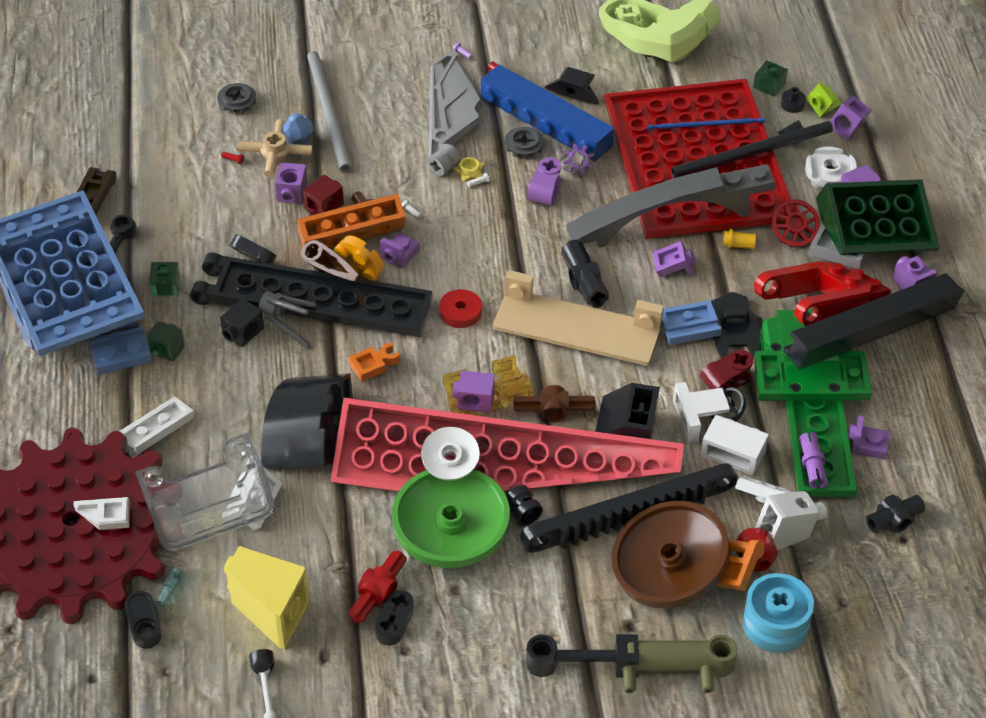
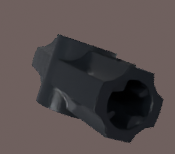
(584, 274)

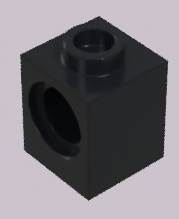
(242, 322)

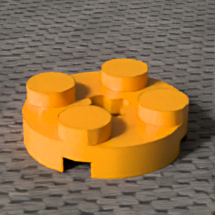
(366, 264)

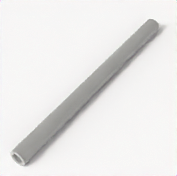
(329, 112)

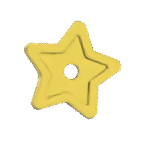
(469, 168)

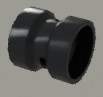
(524, 507)

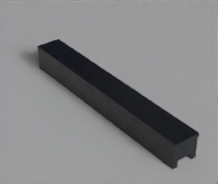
(873, 320)

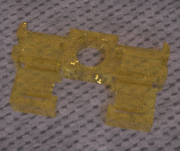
(509, 377)

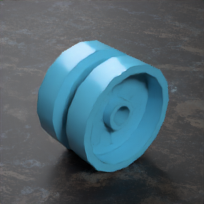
(778, 612)

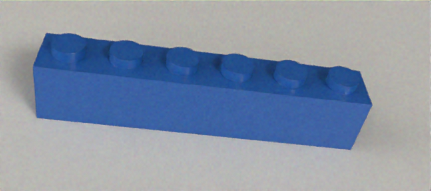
(546, 112)

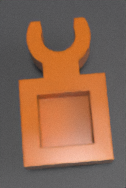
(372, 363)

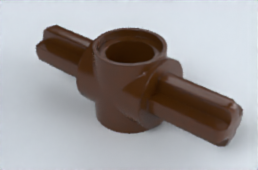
(554, 403)

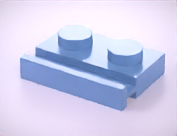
(690, 322)
(120, 350)

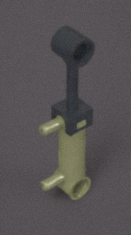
(637, 656)

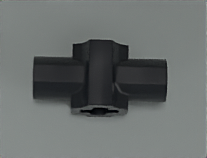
(895, 513)

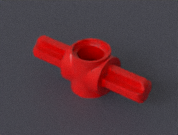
(376, 586)

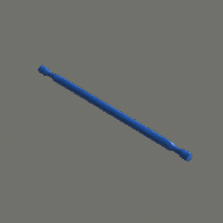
(706, 123)

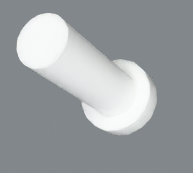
(485, 178)
(406, 206)

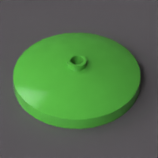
(451, 520)

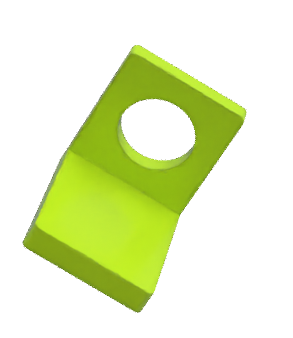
(823, 99)

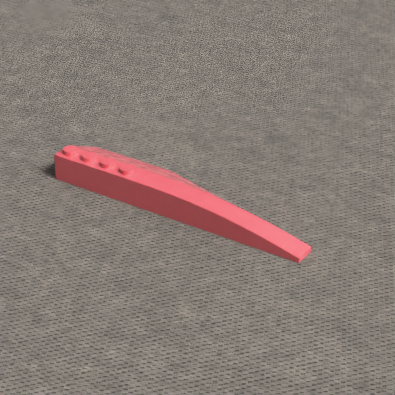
(384, 442)

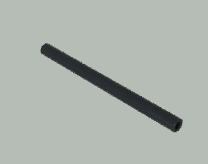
(752, 149)

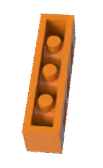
(356, 220)

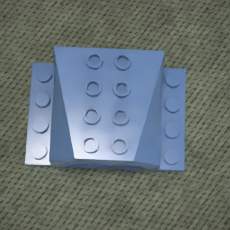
(63, 275)

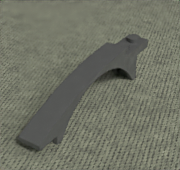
(725, 189)

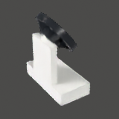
(703, 403)

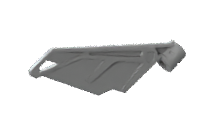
(450, 112)

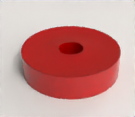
(456, 317)

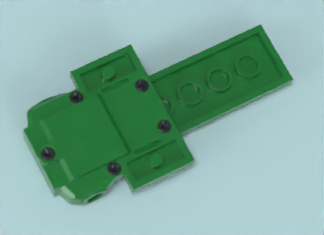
(812, 401)

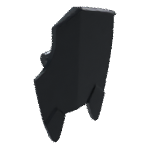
(737, 324)

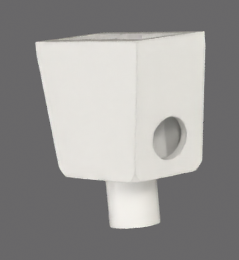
(790, 517)

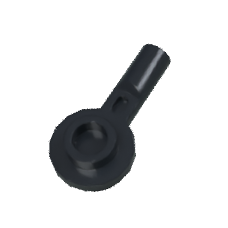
(121, 228)

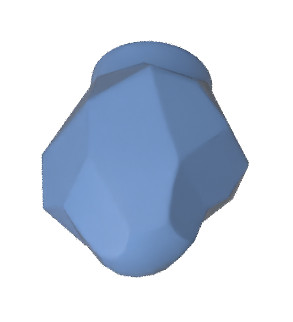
(298, 129)

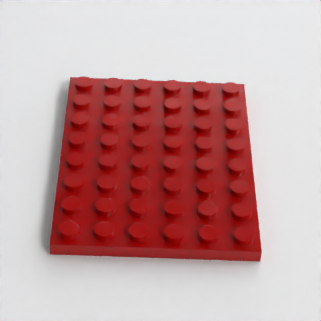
(652, 153)

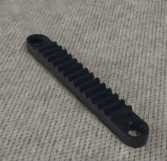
(621, 509)

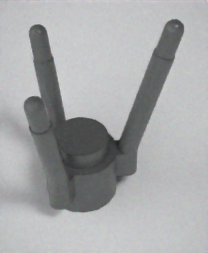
(275, 304)

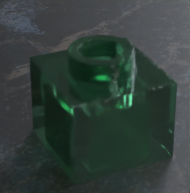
(770, 78)
(164, 278)
(165, 340)

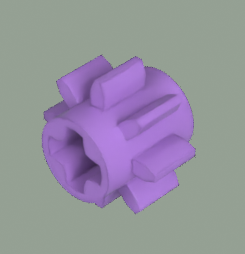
(581, 152)

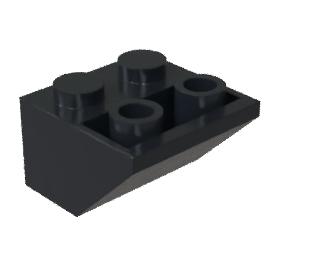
(629, 411)

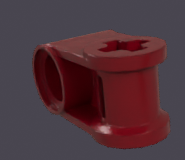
(728, 371)

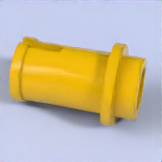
(739, 240)

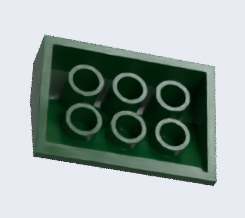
(877, 217)

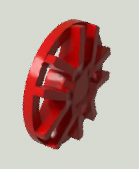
(795, 223)

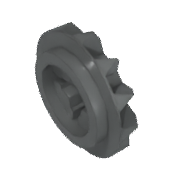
(231, 92)
(515, 137)

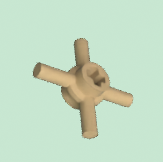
(274, 148)

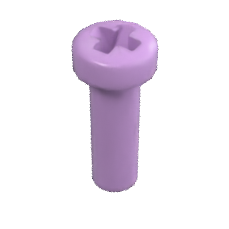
(457, 47)

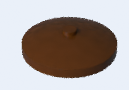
(671, 554)

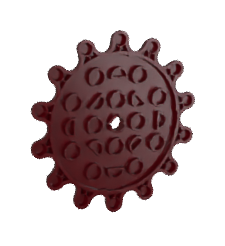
(78, 562)

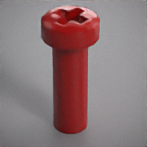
(239, 158)

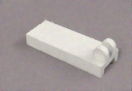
(156, 425)

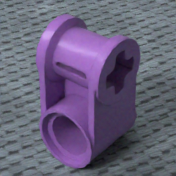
(545, 182)

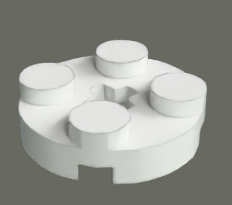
(817, 164)

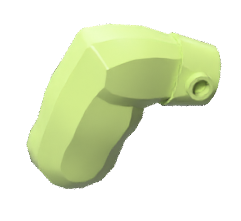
(658, 30)

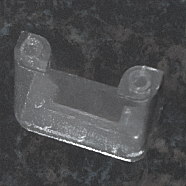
(208, 499)

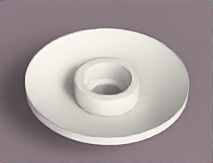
(450, 442)

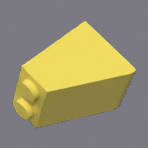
(268, 592)

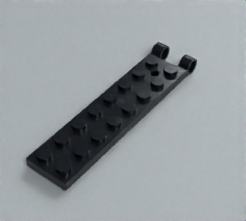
(337, 299)

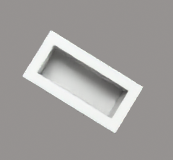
(734, 444)

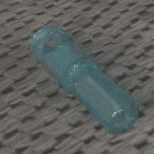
(168, 586)

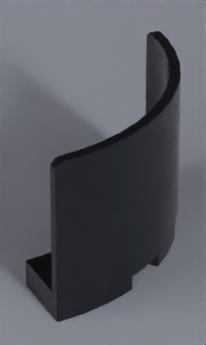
(301, 419)

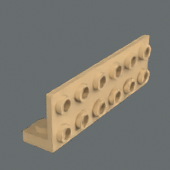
(578, 325)

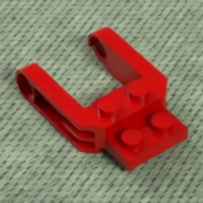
(841, 288)

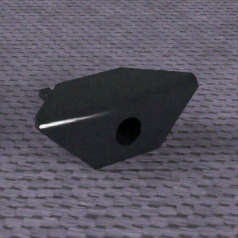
(575, 85)

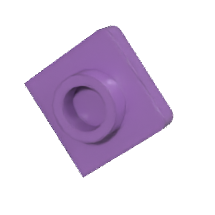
(398, 249)
(673, 259)
(868, 440)

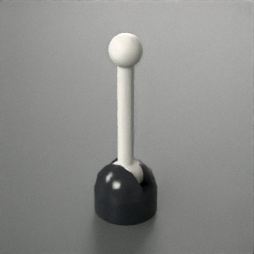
(262, 663)

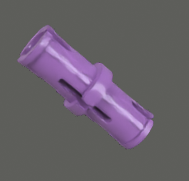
(813, 460)

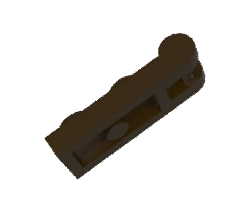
(96, 186)

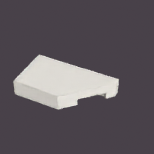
(105, 513)

